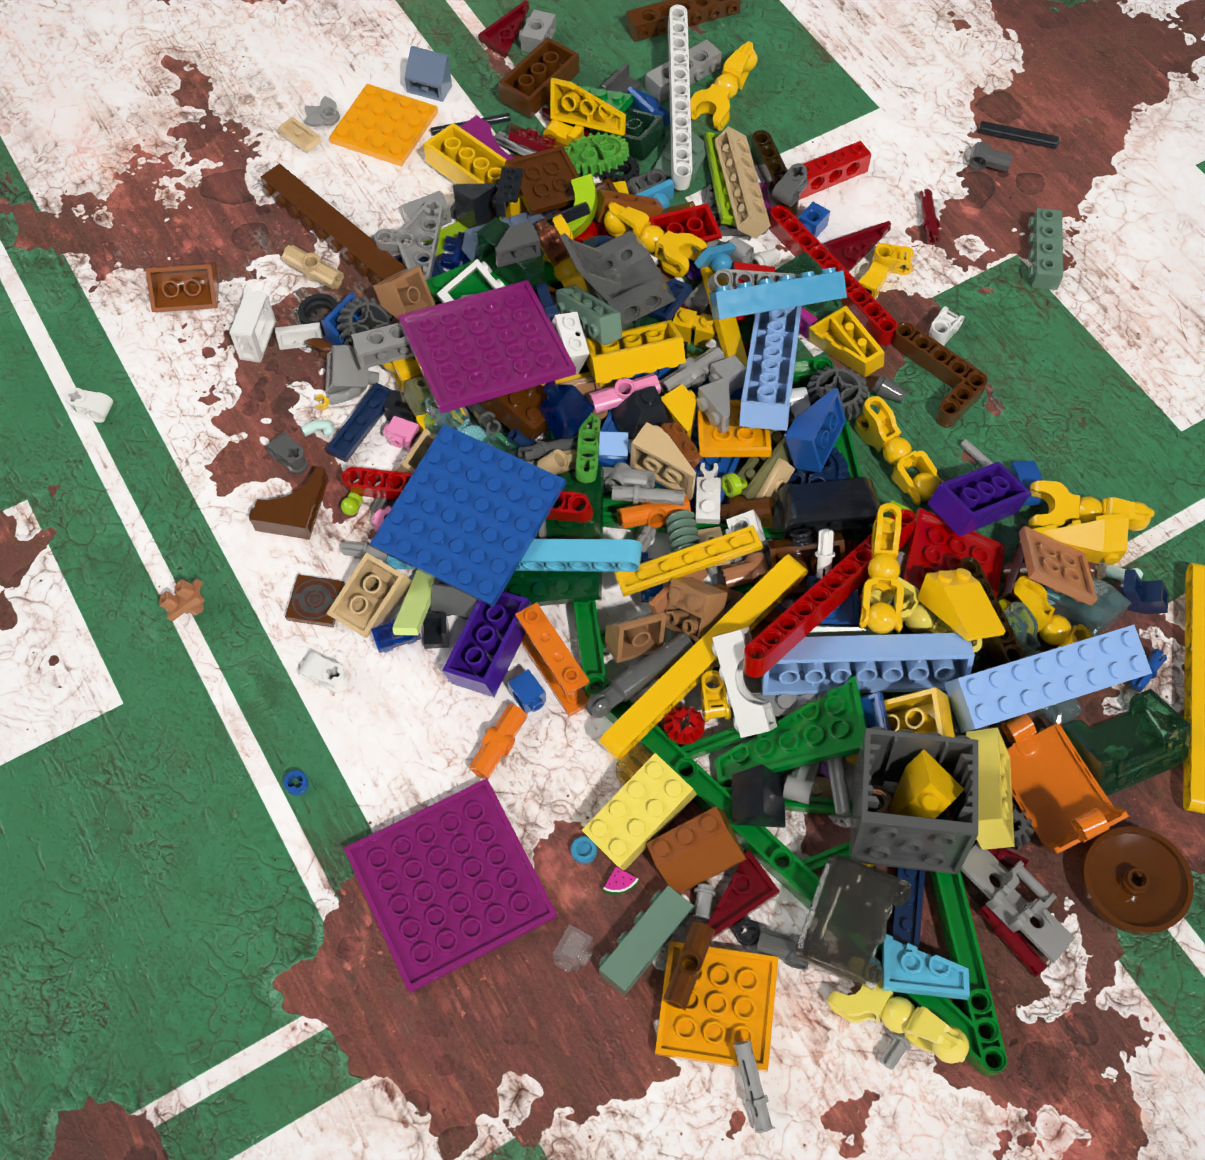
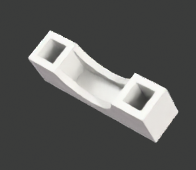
(750, 713)

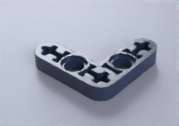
(546, 300)

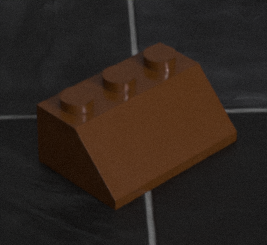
(805, 555)

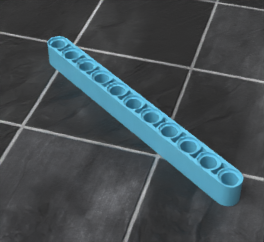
(572, 555)

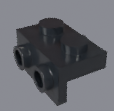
(507, 189)

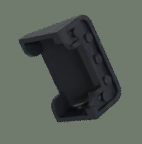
(828, 505)

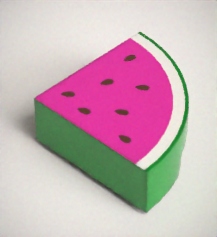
(620, 882)

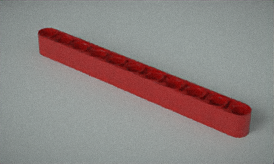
(390, 480)
(815, 604)

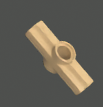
(312, 267)

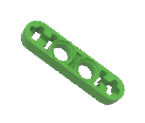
(586, 447)

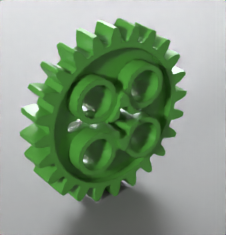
(597, 153)

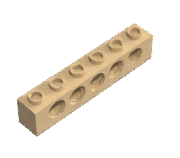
(742, 183)

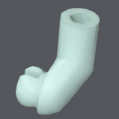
(317, 425)
(1118, 573)

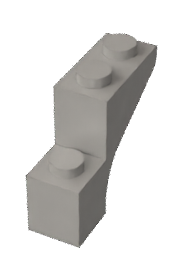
(714, 397)

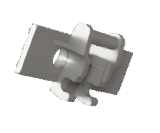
(1011, 907)

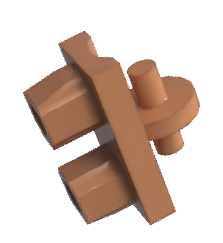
(185, 601)

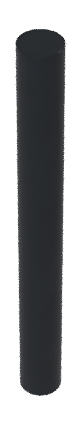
(491, 120)

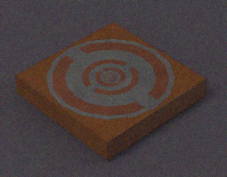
(312, 600)

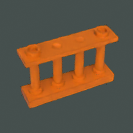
(553, 659)

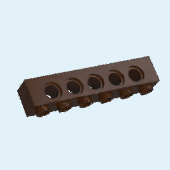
(653, 18)

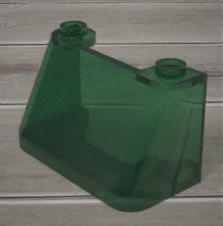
(1134, 744)

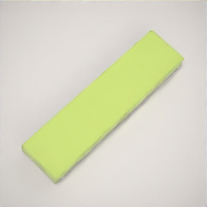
(414, 605)

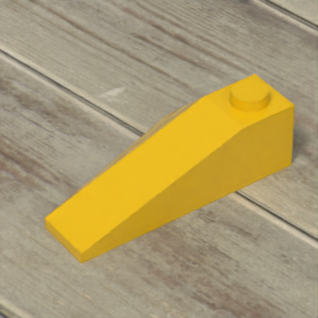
(577, 106)
(1100, 540)
(924, 789)

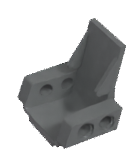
(622, 275)

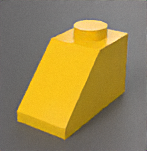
(681, 407)

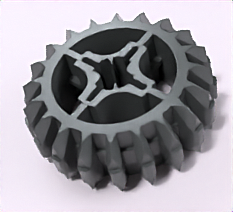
(371, 315)
(850, 386)

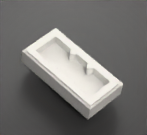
(296, 335)

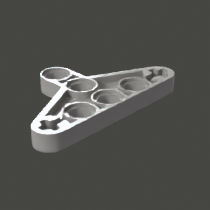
(417, 233)

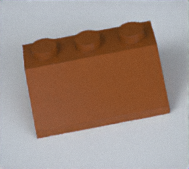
(183, 286)
(696, 850)

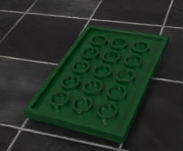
(566, 586)

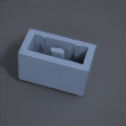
(428, 74)

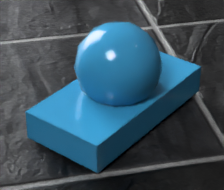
(662, 191)
(716, 256)

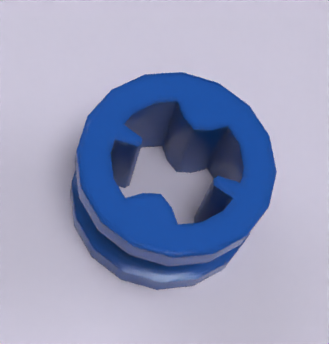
(298, 775)

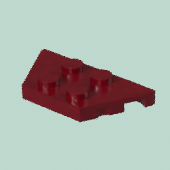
(531, 139)

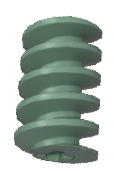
(682, 530)

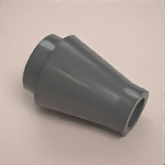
(888, 389)

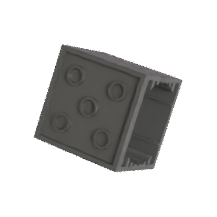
(912, 840)

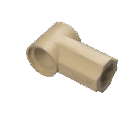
(558, 461)

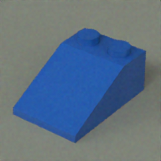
(816, 432)

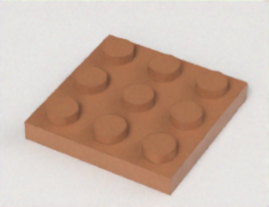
(1057, 566)

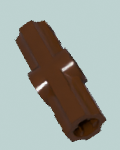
(738, 505)
(1012, 572)
(683, 981)

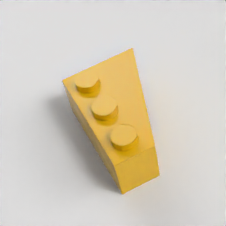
(847, 341)

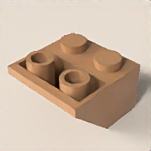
(693, 607)

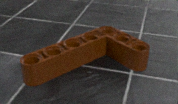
(964, 379)

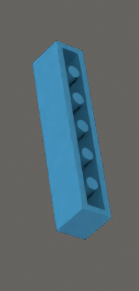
(777, 295)

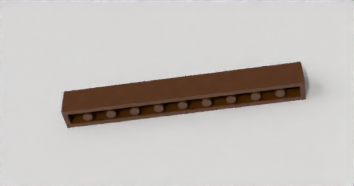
(329, 225)

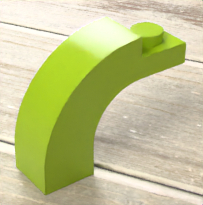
(584, 192)

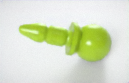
(351, 504)

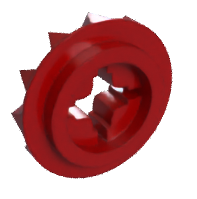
(689, 734)

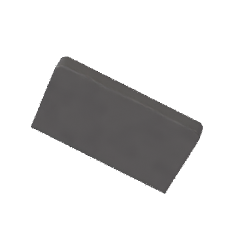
(621, 81)

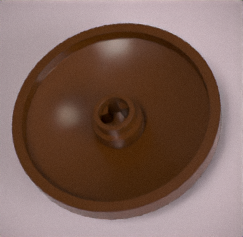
(1137, 880)

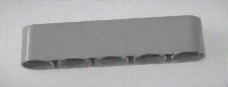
(731, 277)

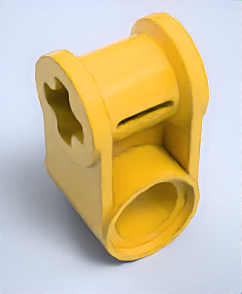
(893, 257)
(713, 701)

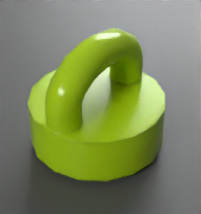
(732, 484)

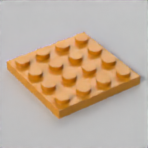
(383, 124)
(727, 1006)

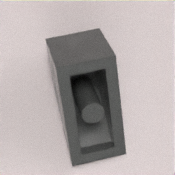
(518, 244)

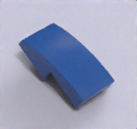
(1027, 473)

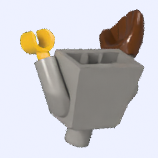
(343, 373)

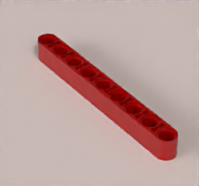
(859, 300)

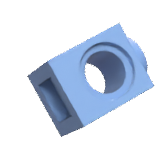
(614, 445)

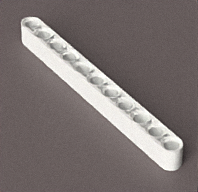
(679, 98)

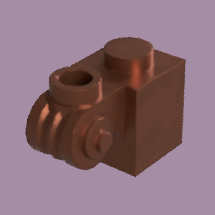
(551, 242)

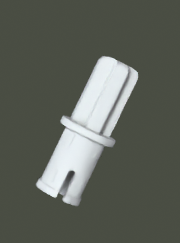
(825, 552)

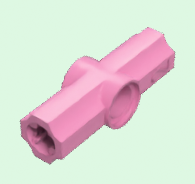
(613, 397)

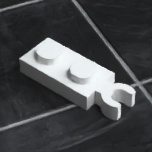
(708, 496)

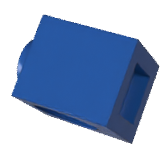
(815, 218)
(527, 692)

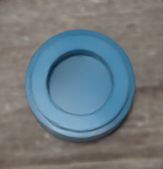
(583, 850)

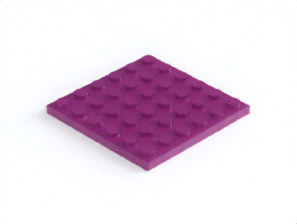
(485, 346)
(449, 885)

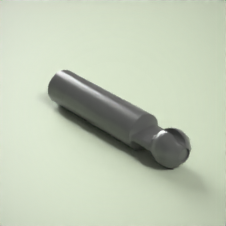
(639, 676)

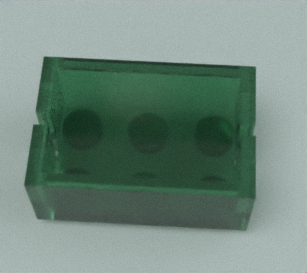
(529, 269)

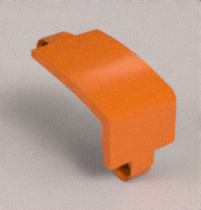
(1056, 786)

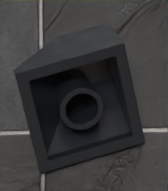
(638, 409)

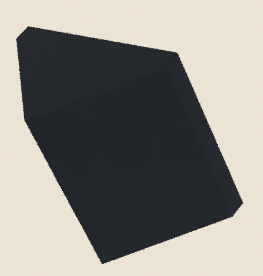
(475, 203)
(758, 798)

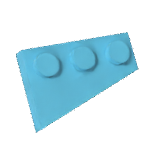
(919, 973)

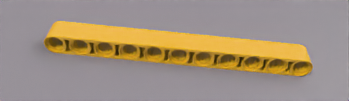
(700, 658)
(1194, 688)

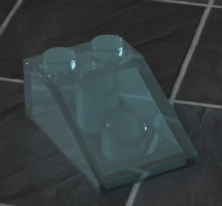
(1096, 618)

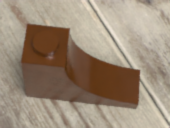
(294, 513)

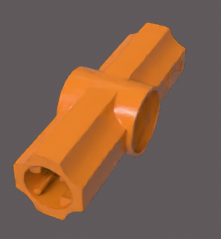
(648, 513)
(498, 741)

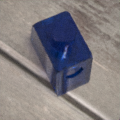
(564, 409)

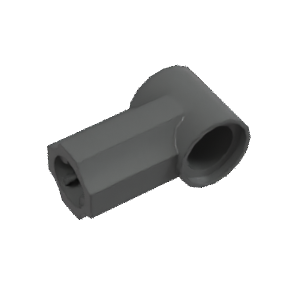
(983, 156)
(781, 946)

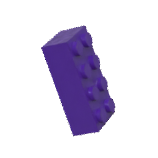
(979, 498)
(487, 645)

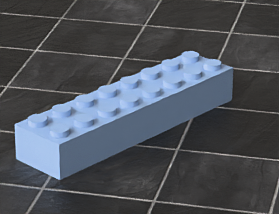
(770, 369)
(877, 661)
(1047, 678)

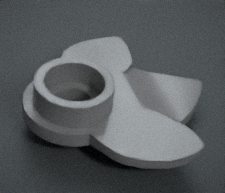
(322, 114)

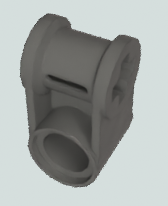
(645, 181)
(791, 185)
(288, 453)

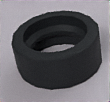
(312, 303)

